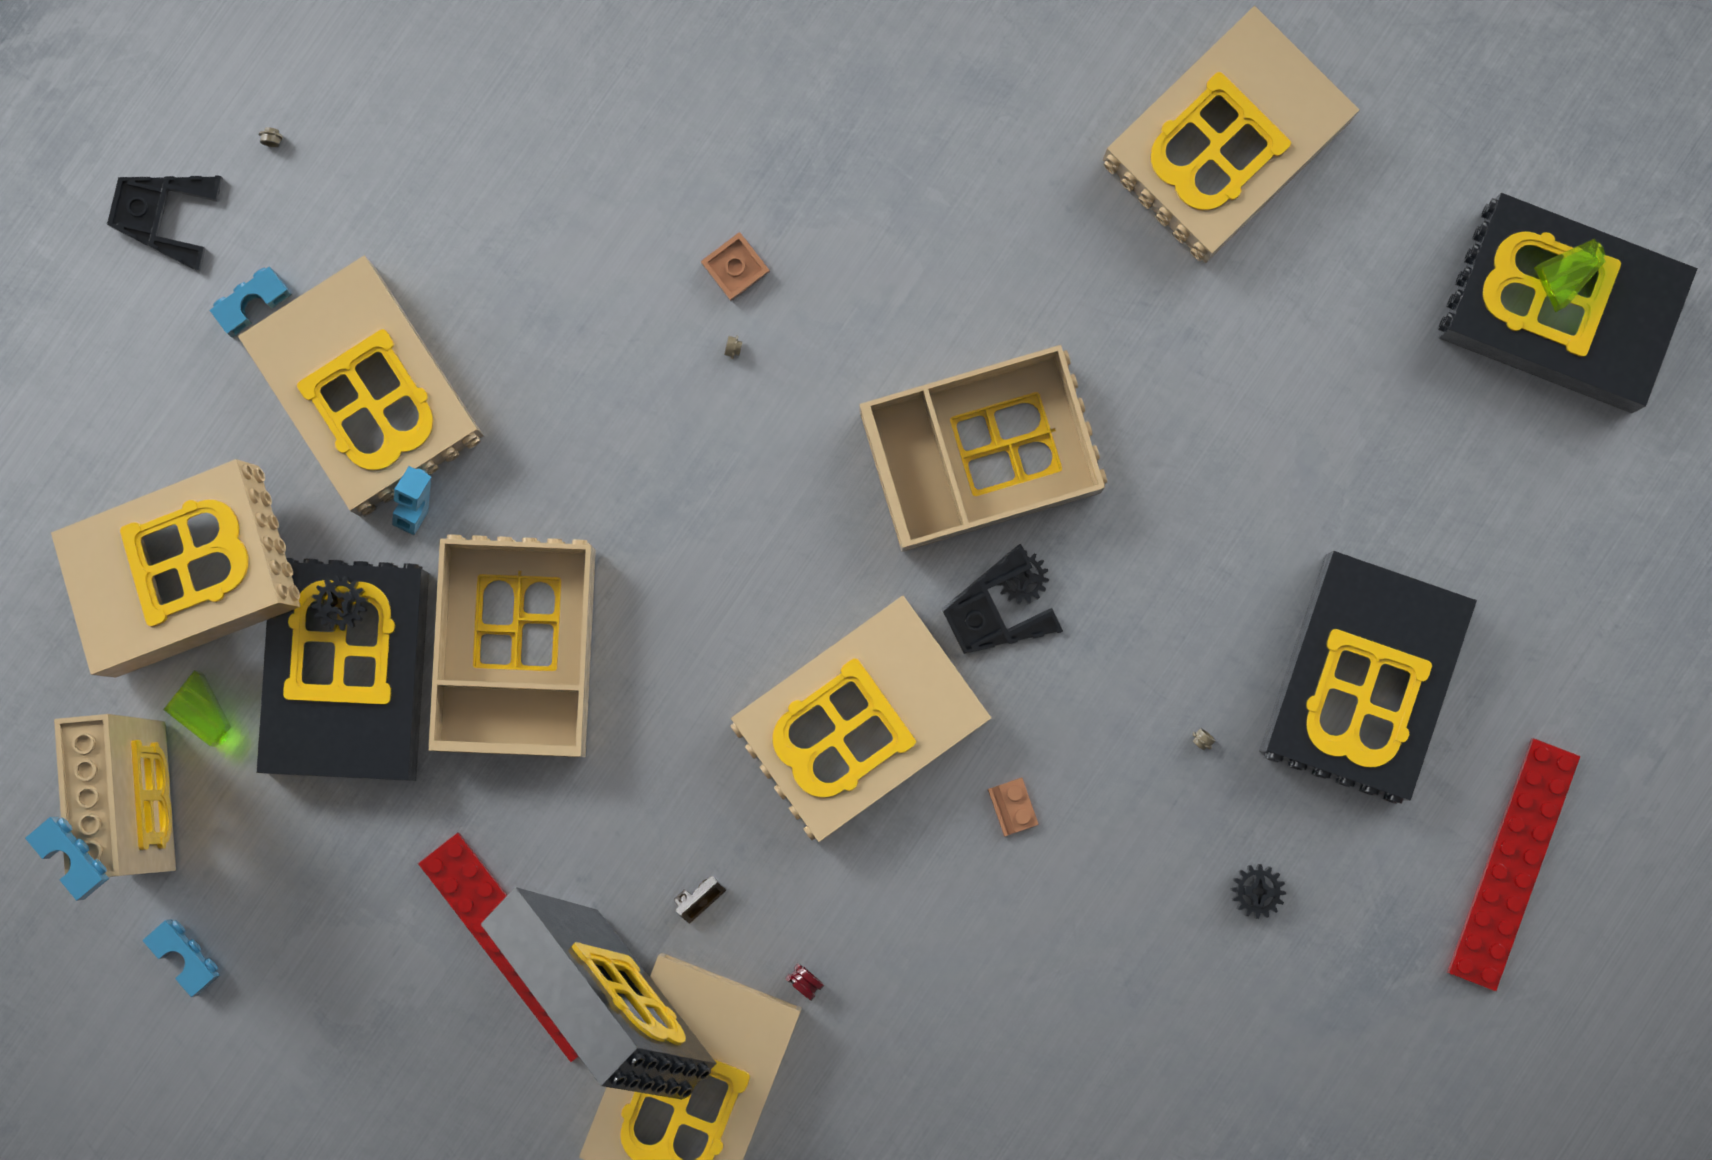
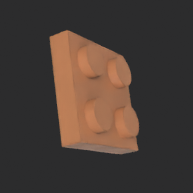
(735, 266)

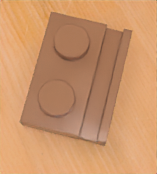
(1013, 806)

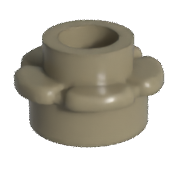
(270, 137)
(733, 346)
(1203, 739)

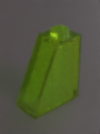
(1569, 272)
(199, 710)

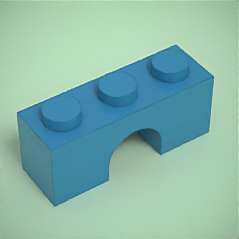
(231, 311)
(413, 499)
(85, 872)
(197, 971)

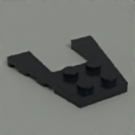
(140, 206)
(976, 618)

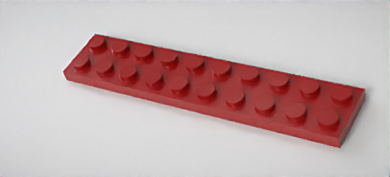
(1513, 864)
(473, 896)

